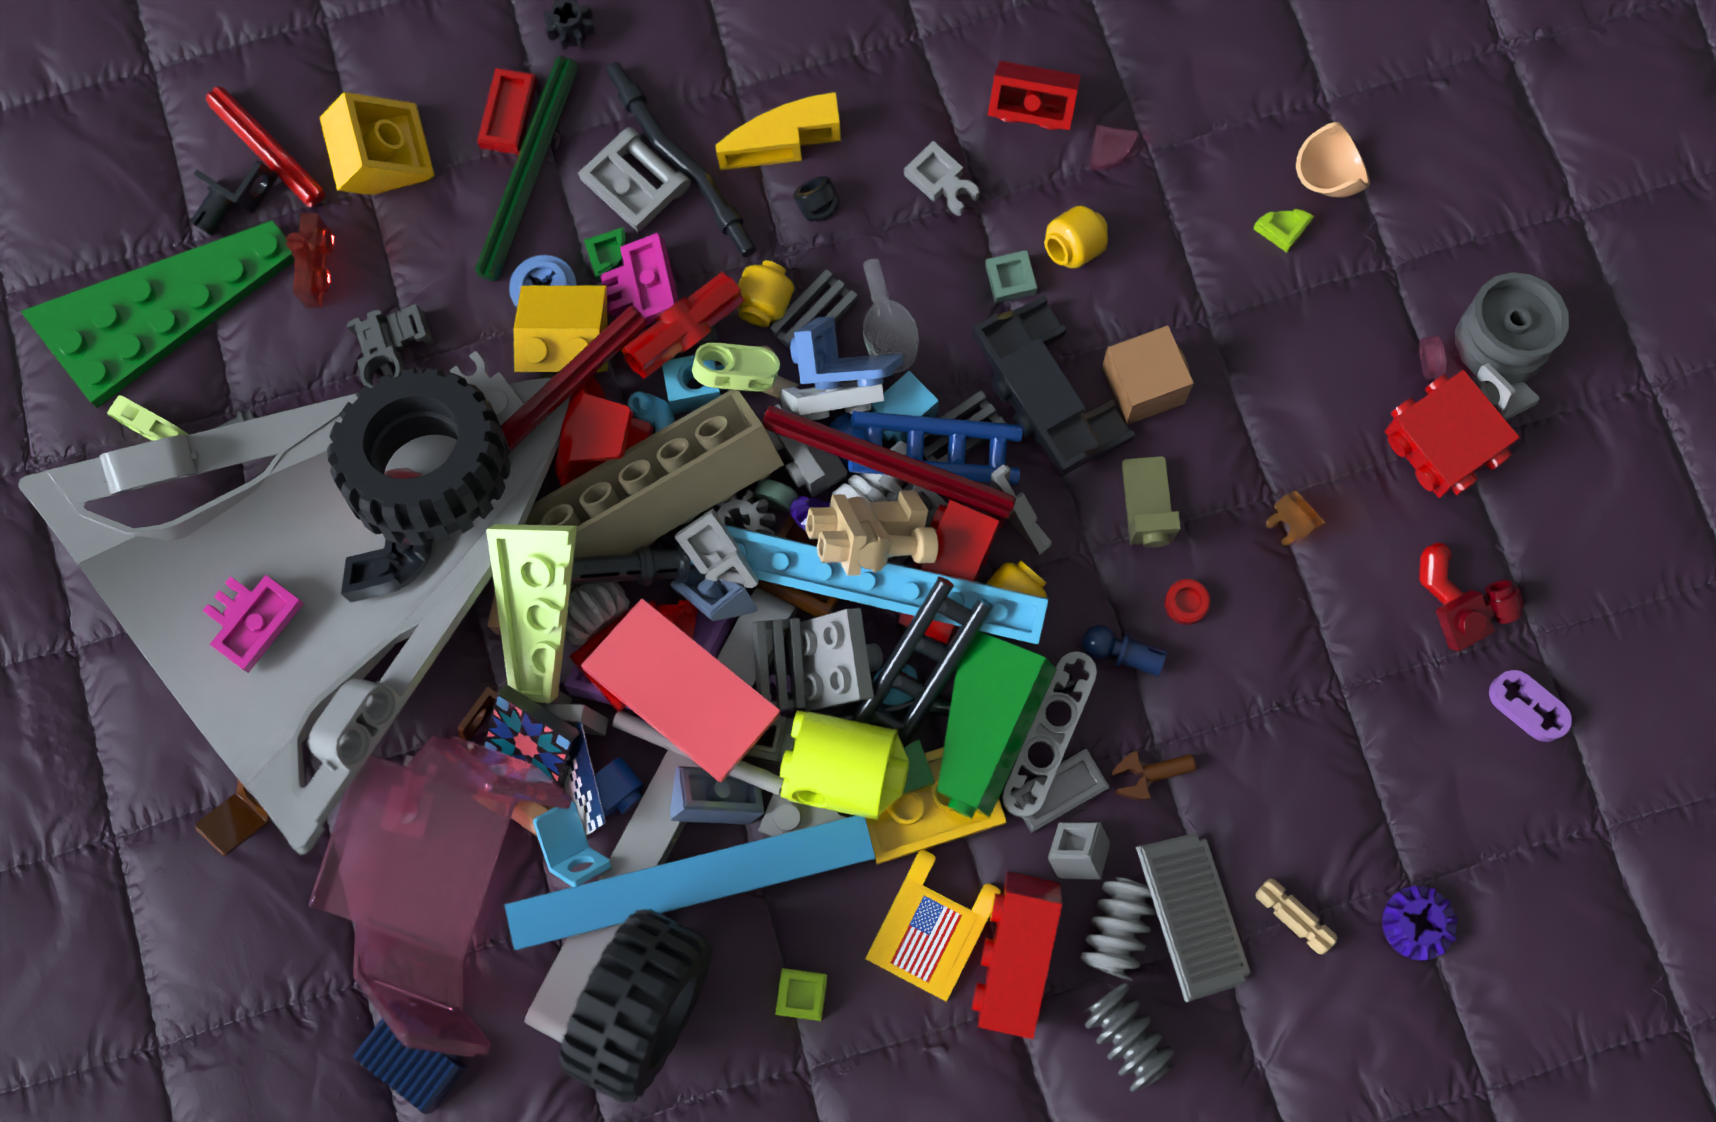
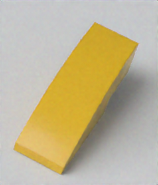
(780, 132)

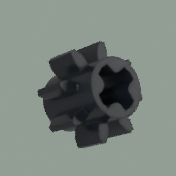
(569, 23)

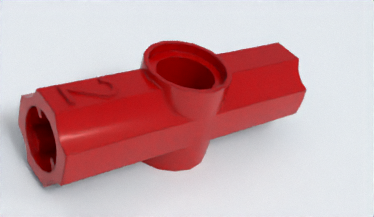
(682, 325)

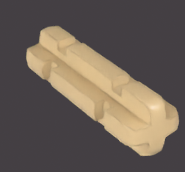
(1296, 916)

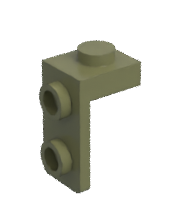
(1149, 502)

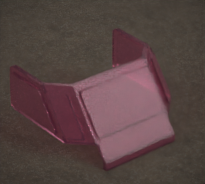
(413, 874)

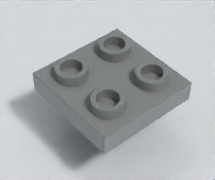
(837, 660)

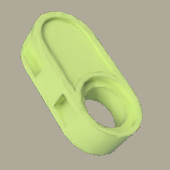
(745, 367)
(142, 420)

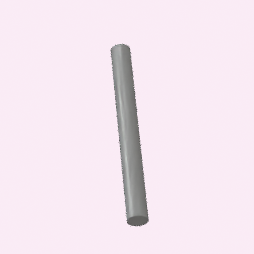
(742, 771)

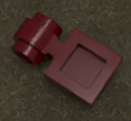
(1470, 615)

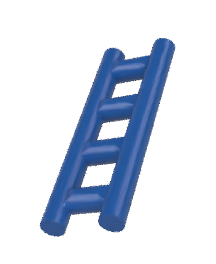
(956, 429)

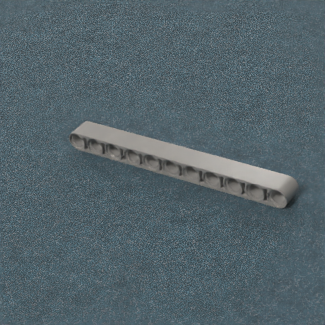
(647, 836)

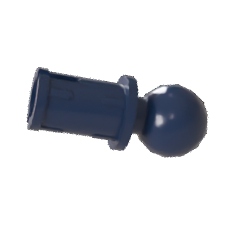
(1101, 642)

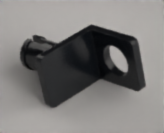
(221, 199)

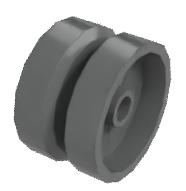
(1512, 326)

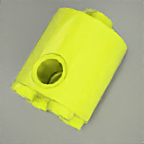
(843, 765)

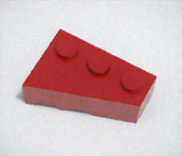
(963, 549)
(1018, 955)

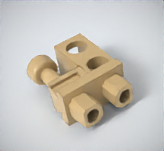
(872, 531)

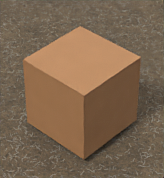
(1147, 375)

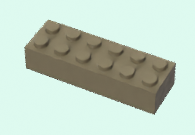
(663, 480)

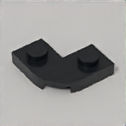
(383, 569)

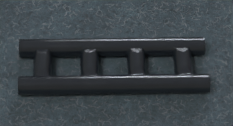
(915, 639)

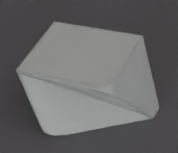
(1079, 850)

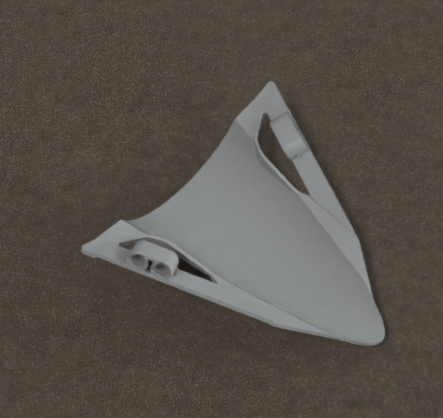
(298, 534)

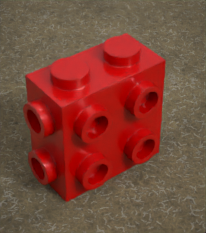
(1450, 434)

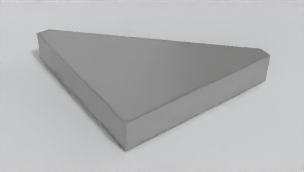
(1022, 515)

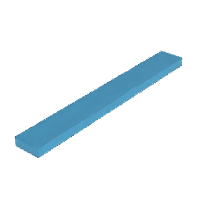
(689, 881)

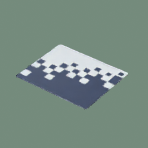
(582, 787)

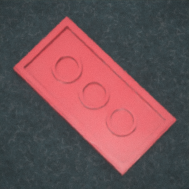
(681, 690)

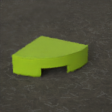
(1283, 227)

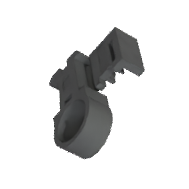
(385, 336)

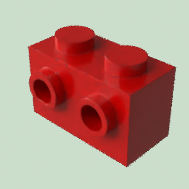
(1034, 95)

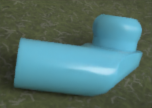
(651, 409)

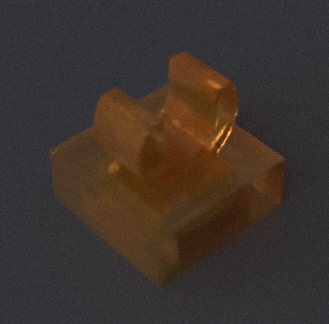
(1298, 515)

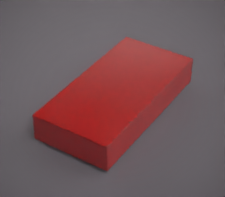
(507, 111)

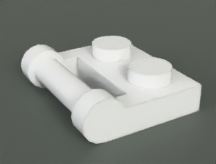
(816, 403)

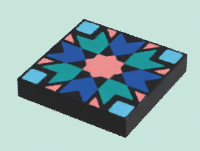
(531, 734)

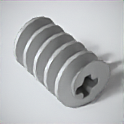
(1119, 927)

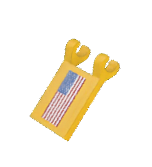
(928, 934)

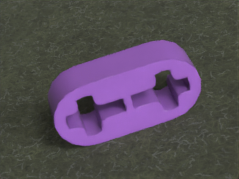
(1537, 698)

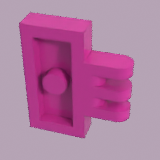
(643, 280)
(251, 620)

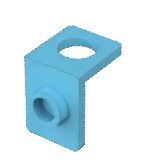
(567, 846)

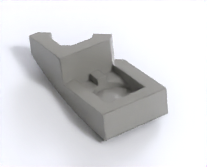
(715, 551)
(592, 721)

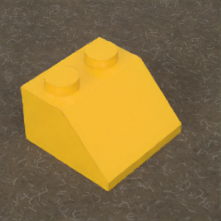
(375, 144)
(556, 325)

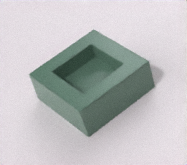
(1011, 276)

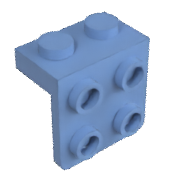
(818, 359)

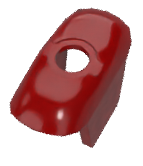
(595, 432)

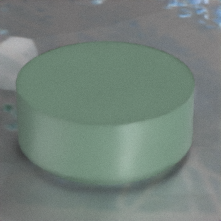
(777, 494)

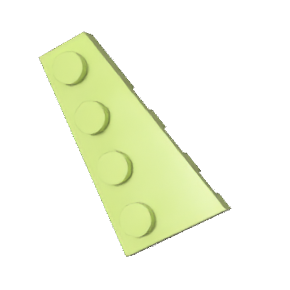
(532, 600)

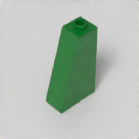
(989, 719)

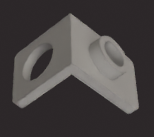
(1506, 398)

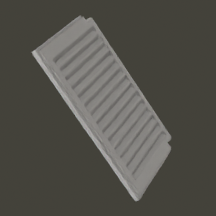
(1194, 915)

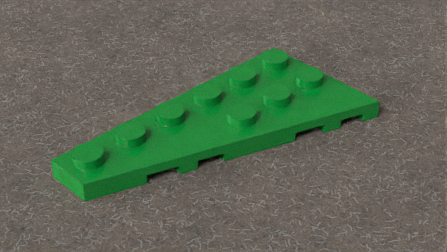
(137, 319)

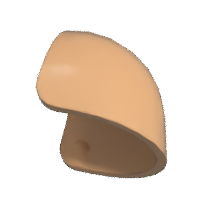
(1332, 163)

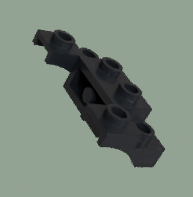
(1040, 391)

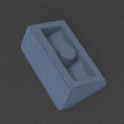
(715, 598)
(706, 800)

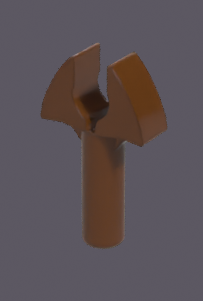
(1151, 773)

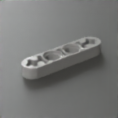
(1053, 736)

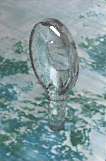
(888, 324)

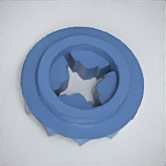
(540, 270)

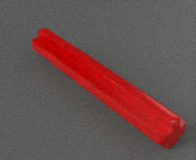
(265, 146)

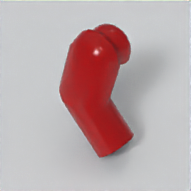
(1434, 573)

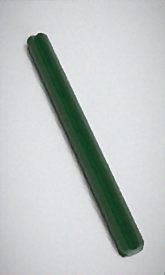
(526, 169)

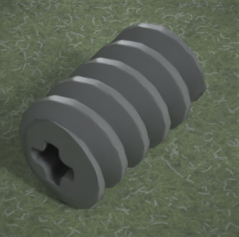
(1130, 1037)

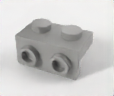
(809, 465)

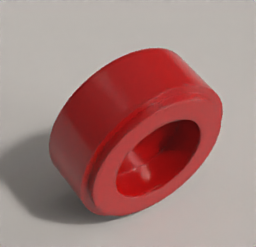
(1187, 601)

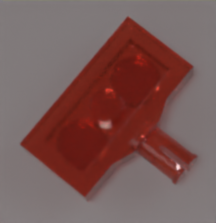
(310, 255)

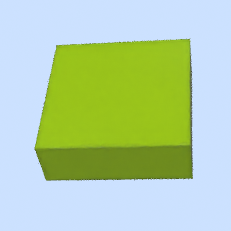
(801, 994)

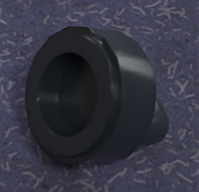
(814, 195)

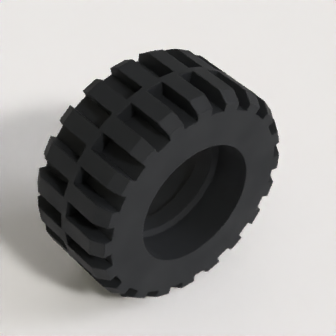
(400, 412)
(635, 1005)

